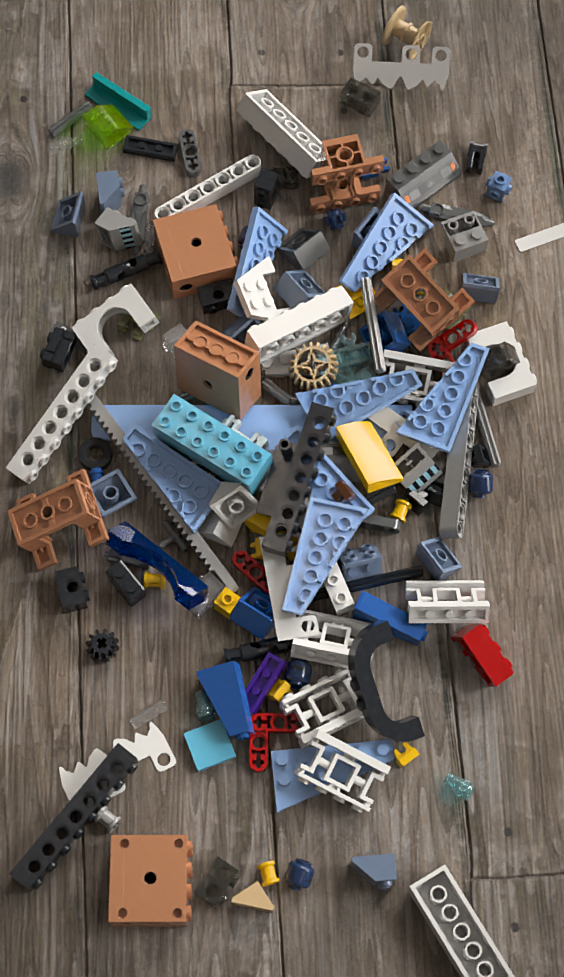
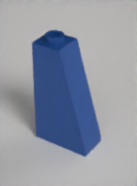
(373, 609)
(228, 695)

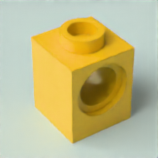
(226, 602)

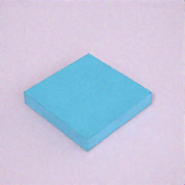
(209, 745)

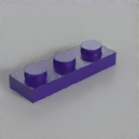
(263, 681)

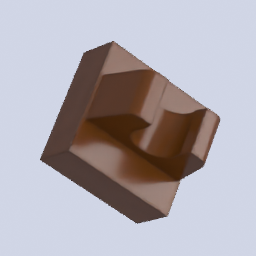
(343, 492)

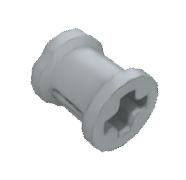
(107, 819)

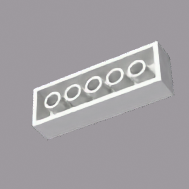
(282, 130)
(300, 324)
(457, 926)

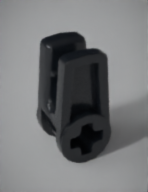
(478, 151)

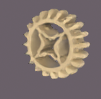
(306, 367)

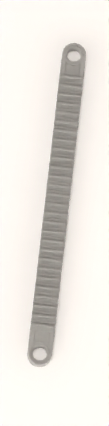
(195, 540)

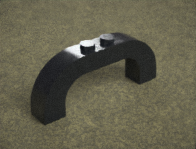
(364, 685)

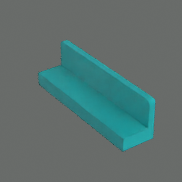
(106, 92)

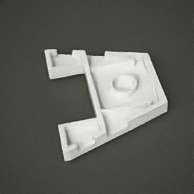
(255, 294)

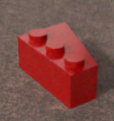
(484, 653)

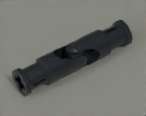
(121, 271)
(255, 650)

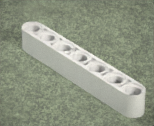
(214, 185)

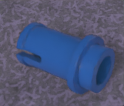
(96, 473)

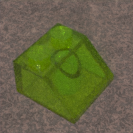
(107, 124)

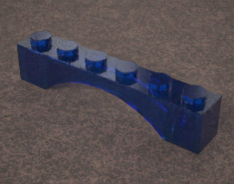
(130, 542)

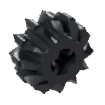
(102, 638)

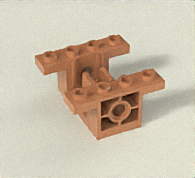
(341, 167)
(435, 310)
(53, 510)

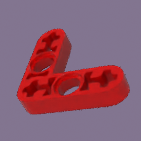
(446, 346)
(263, 733)

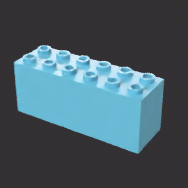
(212, 444)

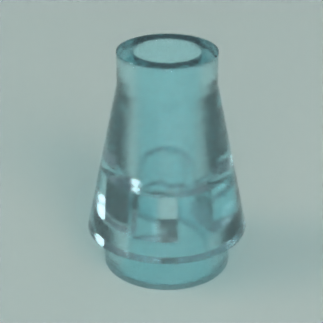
(204, 708)
(460, 786)

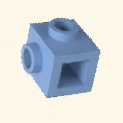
(498, 186)

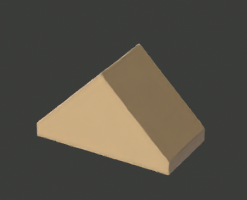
(253, 898)

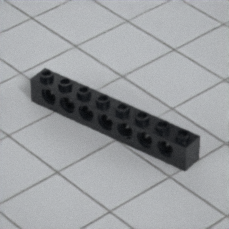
(317, 415)
(49, 837)

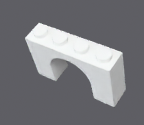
(125, 301)
(517, 383)

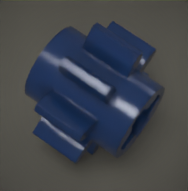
(335, 218)

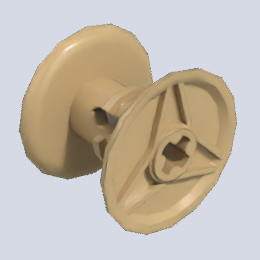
(406, 32)

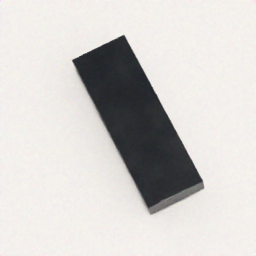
(150, 148)

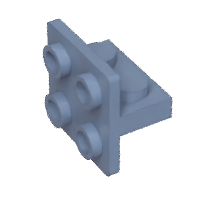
(360, 562)

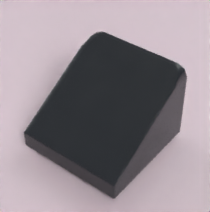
(435, 493)

